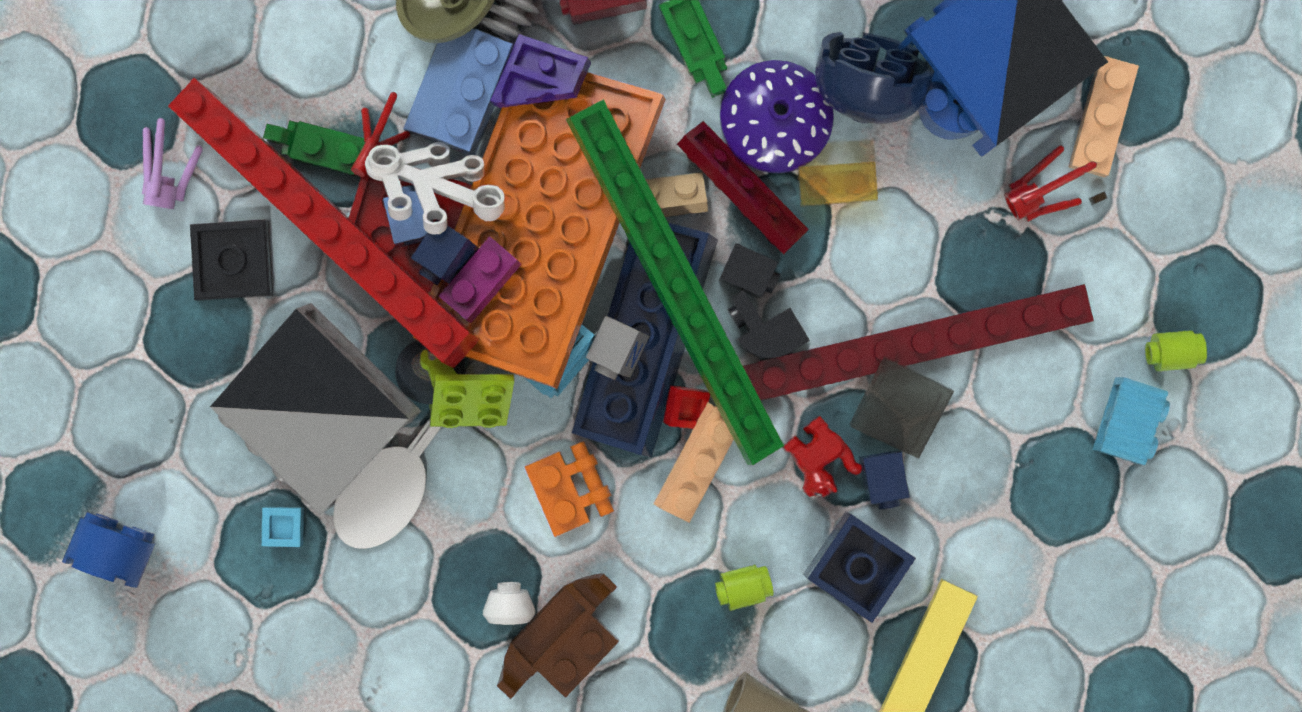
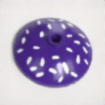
(761, 135)

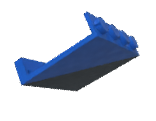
(1005, 59)

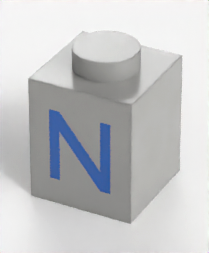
(616, 348)

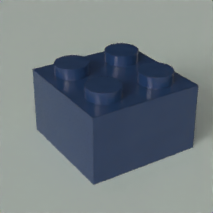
(859, 566)

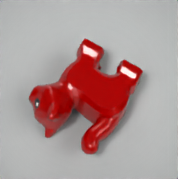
(819, 452)

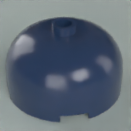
(868, 95)

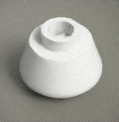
(509, 605)

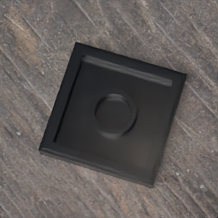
(231, 260)

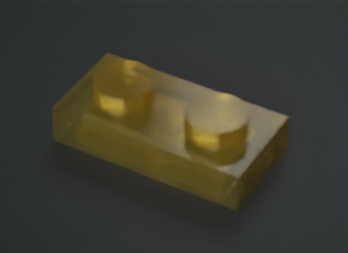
(837, 184)

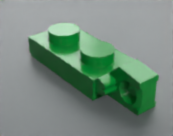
(696, 43)
(316, 145)

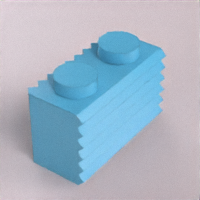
(1132, 421)

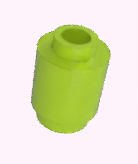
(1176, 350)
(744, 587)

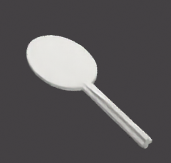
(386, 490)

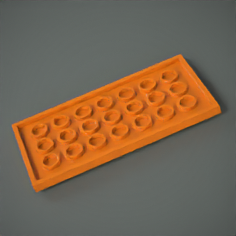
(551, 223)

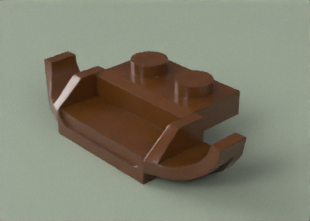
(561, 639)

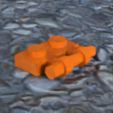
(558, 493)

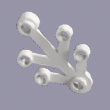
(389, 166)

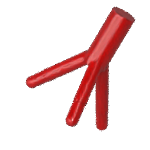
(372, 140)

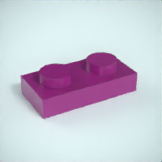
(480, 280)

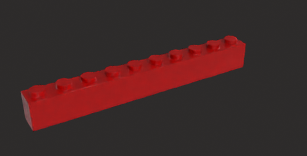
(324, 224)

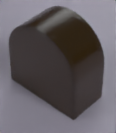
(1097, 198)

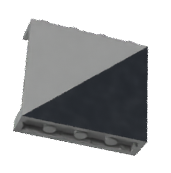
(313, 407)

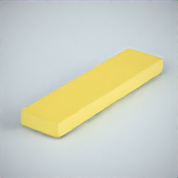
(930, 649)

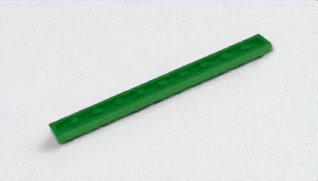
(674, 281)

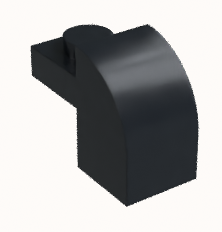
(767, 339)

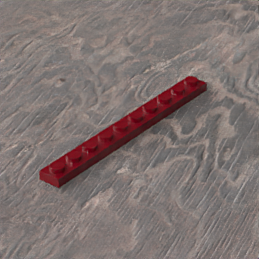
(921, 342)

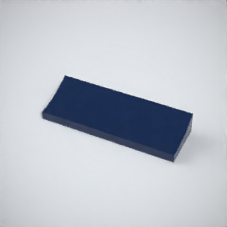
(632, 409)

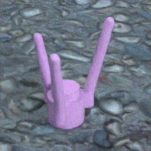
(158, 189)

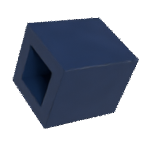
(443, 255)
(884, 479)

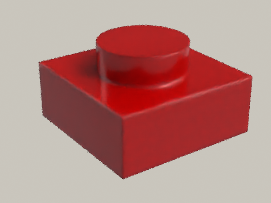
(685, 406)

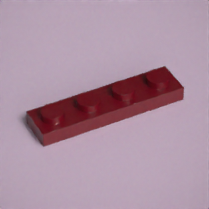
(742, 187)

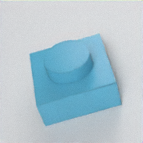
(282, 526)

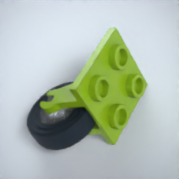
(450, 393)

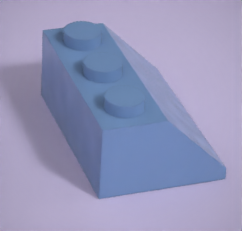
(457, 91)

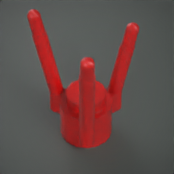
(1025, 199)

